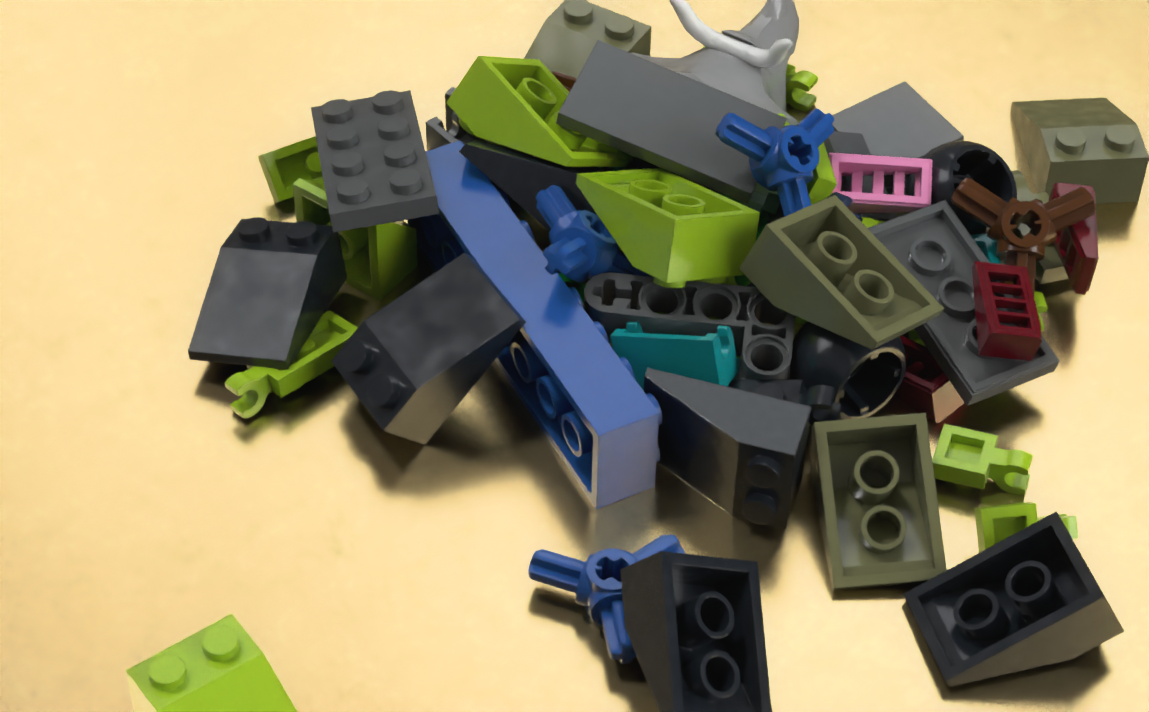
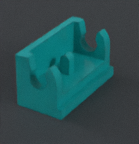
(698, 357)

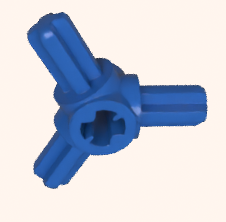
(780, 157)
(579, 240)
(599, 585)

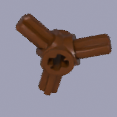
(1005, 217)

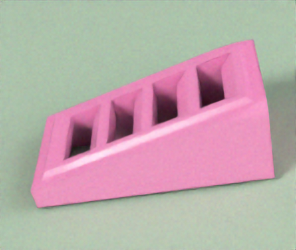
(878, 166)

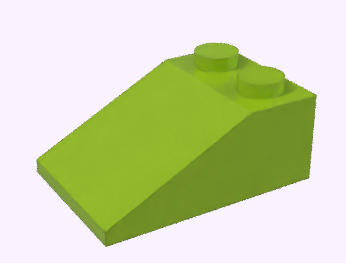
(518, 107)
(672, 224)
(209, 673)

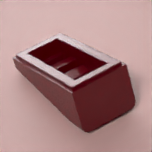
(1077, 244)
(998, 339)
(929, 396)

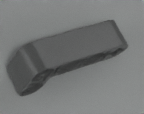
(635, 298)

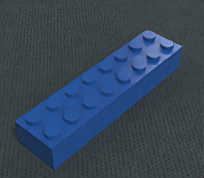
(559, 357)

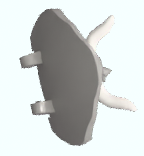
(741, 62)

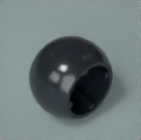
(962, 160)
(861, 376)

